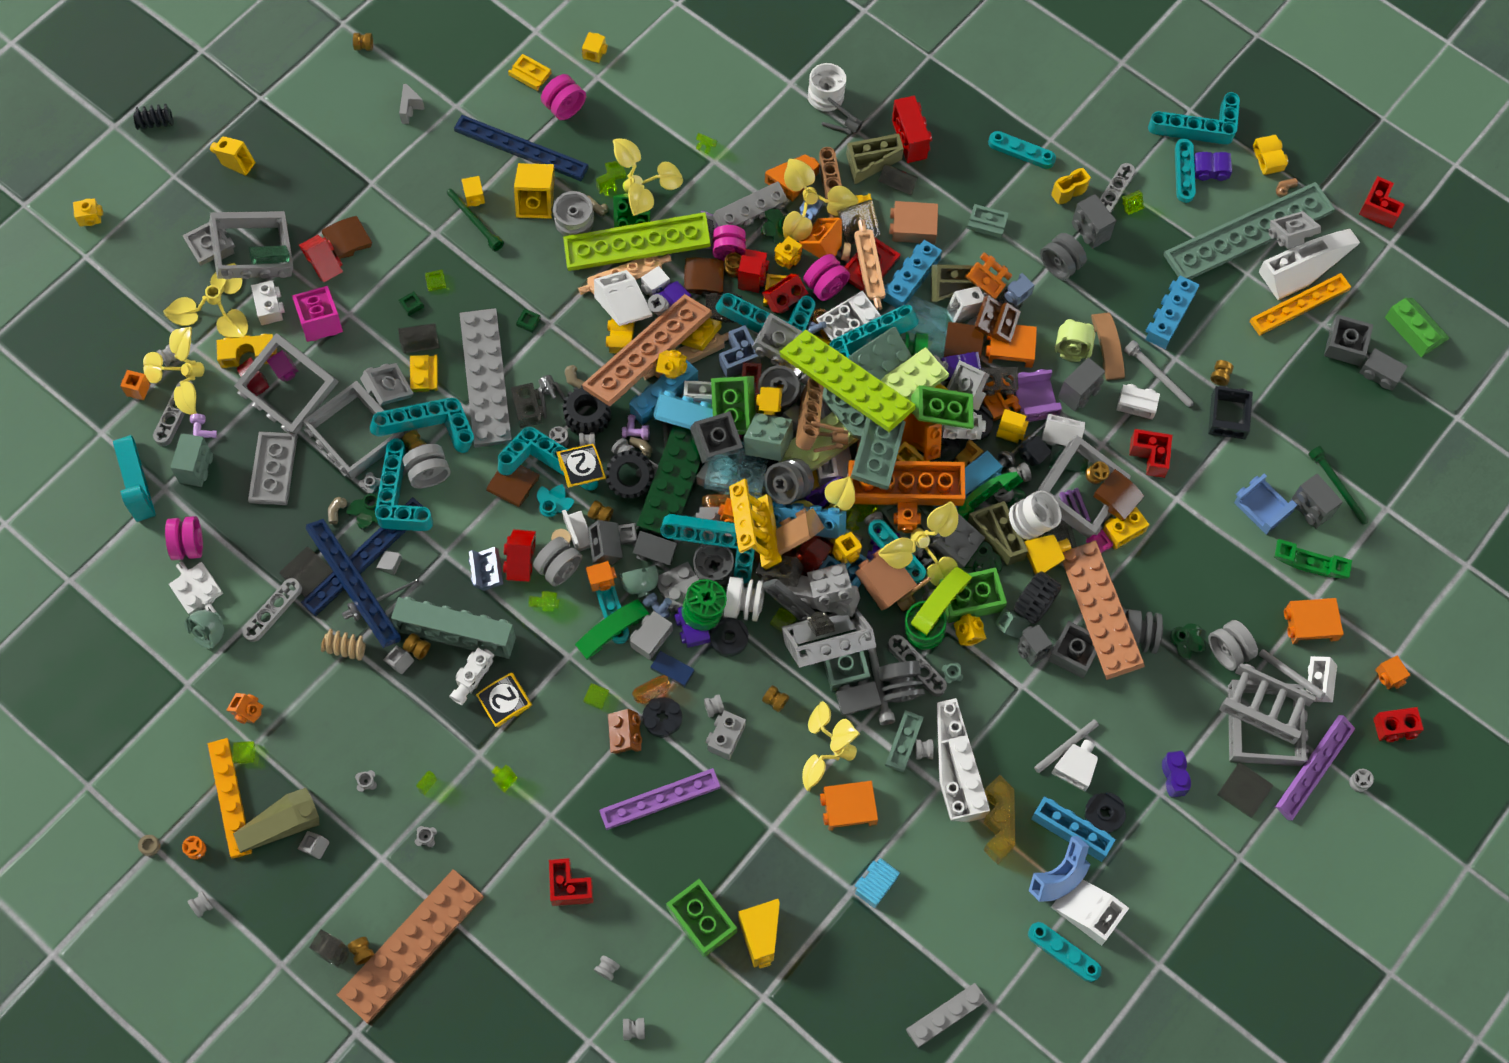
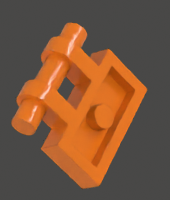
(985, 279)
(997, 404)

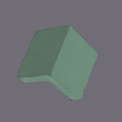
(1011, 623)

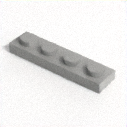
(946, 1015)

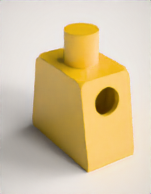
(233, 155)
(1046, 552)

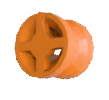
(190, 844)

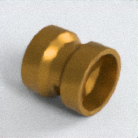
(363, 41)
(732, 264)
(1222, 372)
(412, 440)
(600, 512)
(416, 646)
(775, 698)
(361, 950)

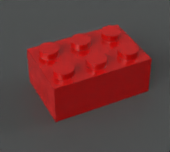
(911, 128)

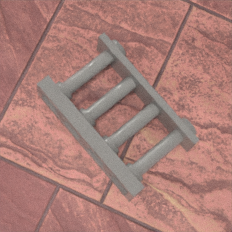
(1267, 722)

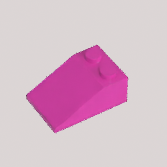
(317, 314)

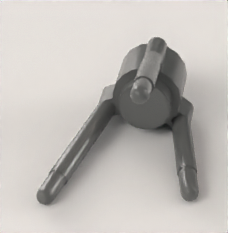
(853, 124)
(548, 387)

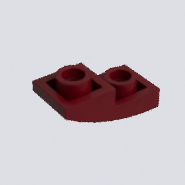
(258, 383)

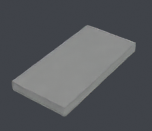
(272, 468)

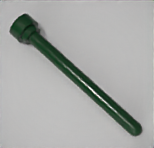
(494, 241)
(1318, 455)

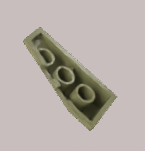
(284, 818)

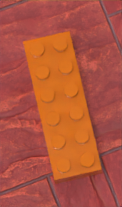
(916, 482)

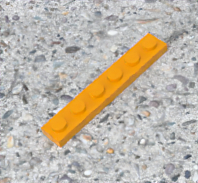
(1300, 304)
(228, 792)

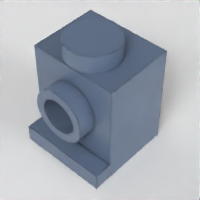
(1019, 290)

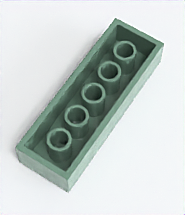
(453, 627)

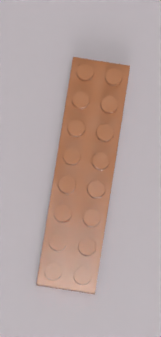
(643, 351)
(1102, 610)
(410, 946)

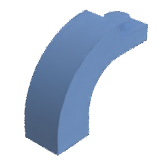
(1065, 877)

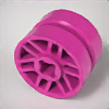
(728, 240)

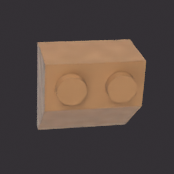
(798, 530)

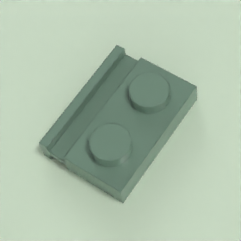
(987, 221)

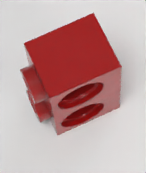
(783, 289)
(1396, 720)

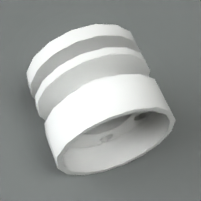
(824, 83)
(1035, 515)
(743, 599)

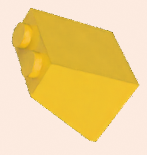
(534, 190)
(760, 931)

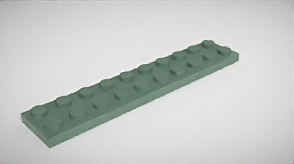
(1244, 232)

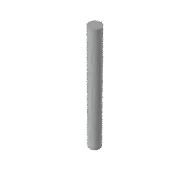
(1292, 674)
(1065, 746)

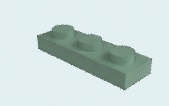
(904, 741)

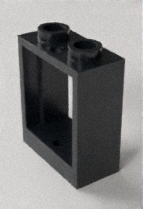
(1225, 428)

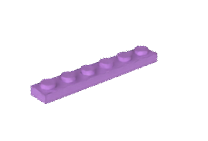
(1315, 767)
(659, 799)

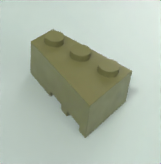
(871, 155)
(948, 279)
(995, 526)

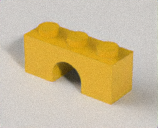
(231, 349)

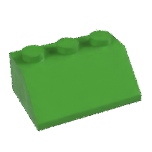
(1416, 326)
(943, 406)

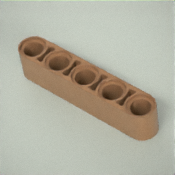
(829, 166)
(809, 411)

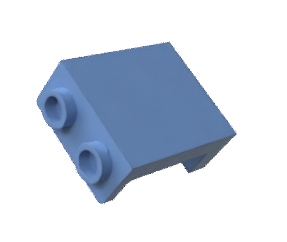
(1263, 504)

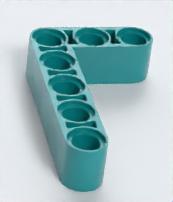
(1200, 128)
(753, 312)
(902, 318)
(426, 418)
(538, 445)
(392, 491)
(137, 494)
(715, 538)

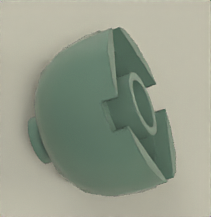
(640, 580)
(206, 627)

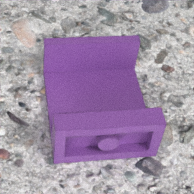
(1037, 395)

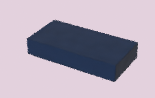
(672, 668)

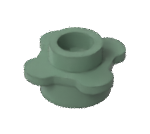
(956, 668)

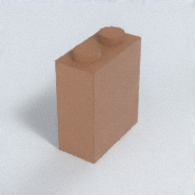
(914, 222)
(883, 581)

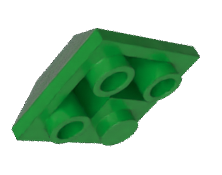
(623, 214)

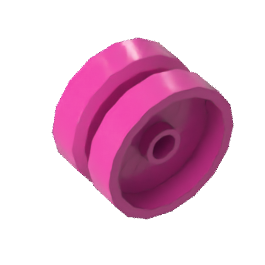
(563, 97)
(826, 277)
(184, 538)

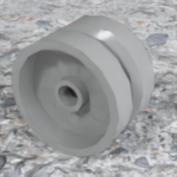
(573, 213)
(426, 466)
(557, 561)
(1233, 645)

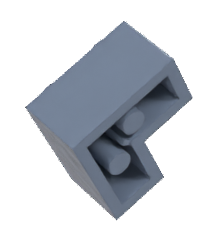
(741, 352)

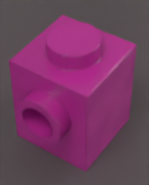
(282, 366)

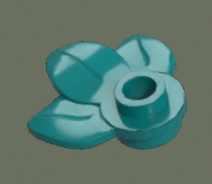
(554, 498)

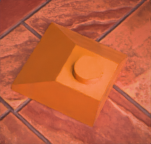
(824, 238)

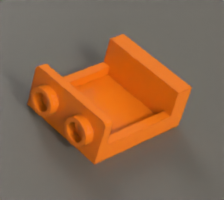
(1019, 349)
(923, 436)
(1313, 620)
(849, 805)

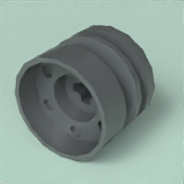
(711, 555)
(1146, 631)
(901, 681)

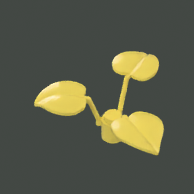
(799, 176)
(641, 199)
(231, 325)
(180, 345)
(839, 494)
(899, 552)
(842, 736)

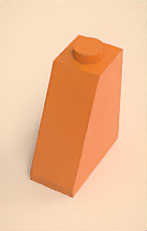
(777, 174)

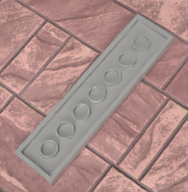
(485, 378)

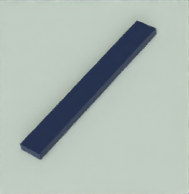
(520, 147)
(361, 559)
(353, 583)

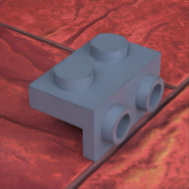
(485, 568)

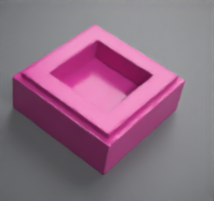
(1102, 540)

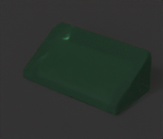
(269, 254)
(1077, 463)

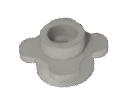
(370, 488)
(361, 777)
(421, 832)

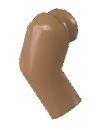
(1283, 186)

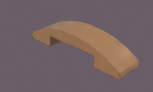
(1110, 346)

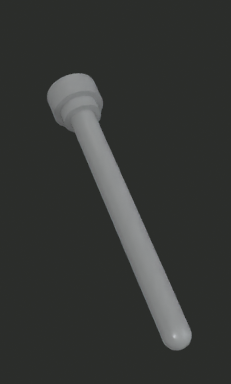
(1134, 350)
(886, 716)

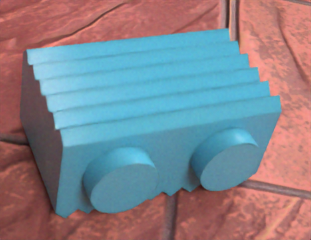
(877, 882)

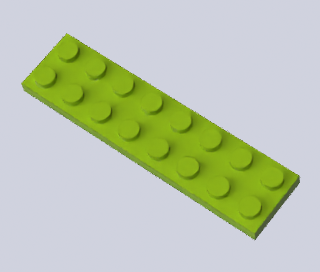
(636, 241)
(847, 380)

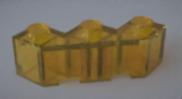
(1000, 819)

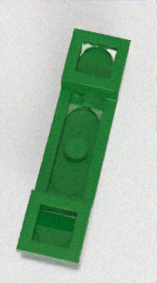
(986, 490)
(1312, 562)
(611, 627)

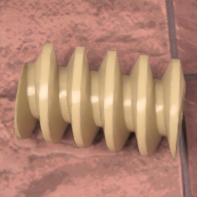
(343, 645)

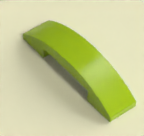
(940, 600)

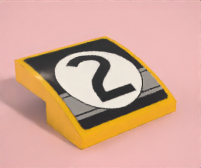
(581, 465)
(504, 699)

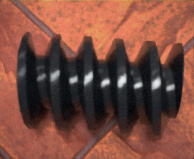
(153, 117)

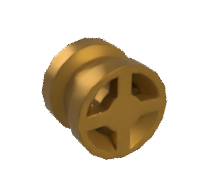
(1099, 468)

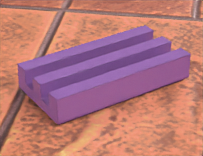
(1069, 493)

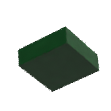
(411, 303)
(528, 320)

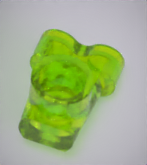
(547, 601)

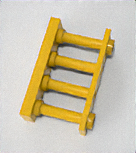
(764, 528)

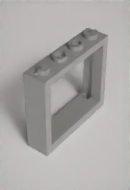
(250, 220)
(314, 403)
(329, 409)
(1068, 514)
(829, 648)
(1235, 734)

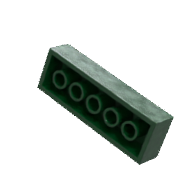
(672, 482)

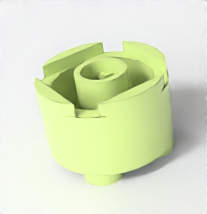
(1075, 340)

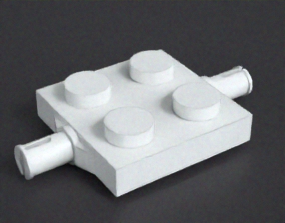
(195, 588)

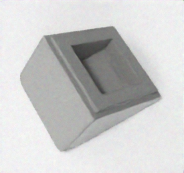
(389, 562)
(399, 659)
(313, 845)

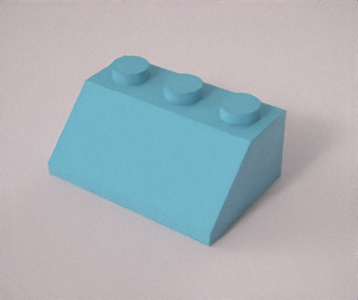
(680, 410)

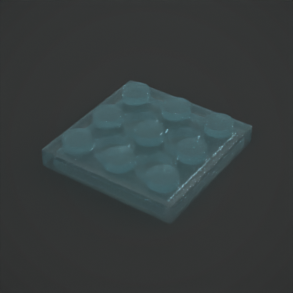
(734, 468)

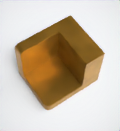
(969, 454)

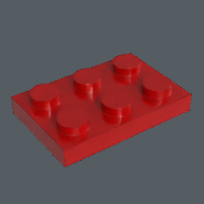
(887, 259)

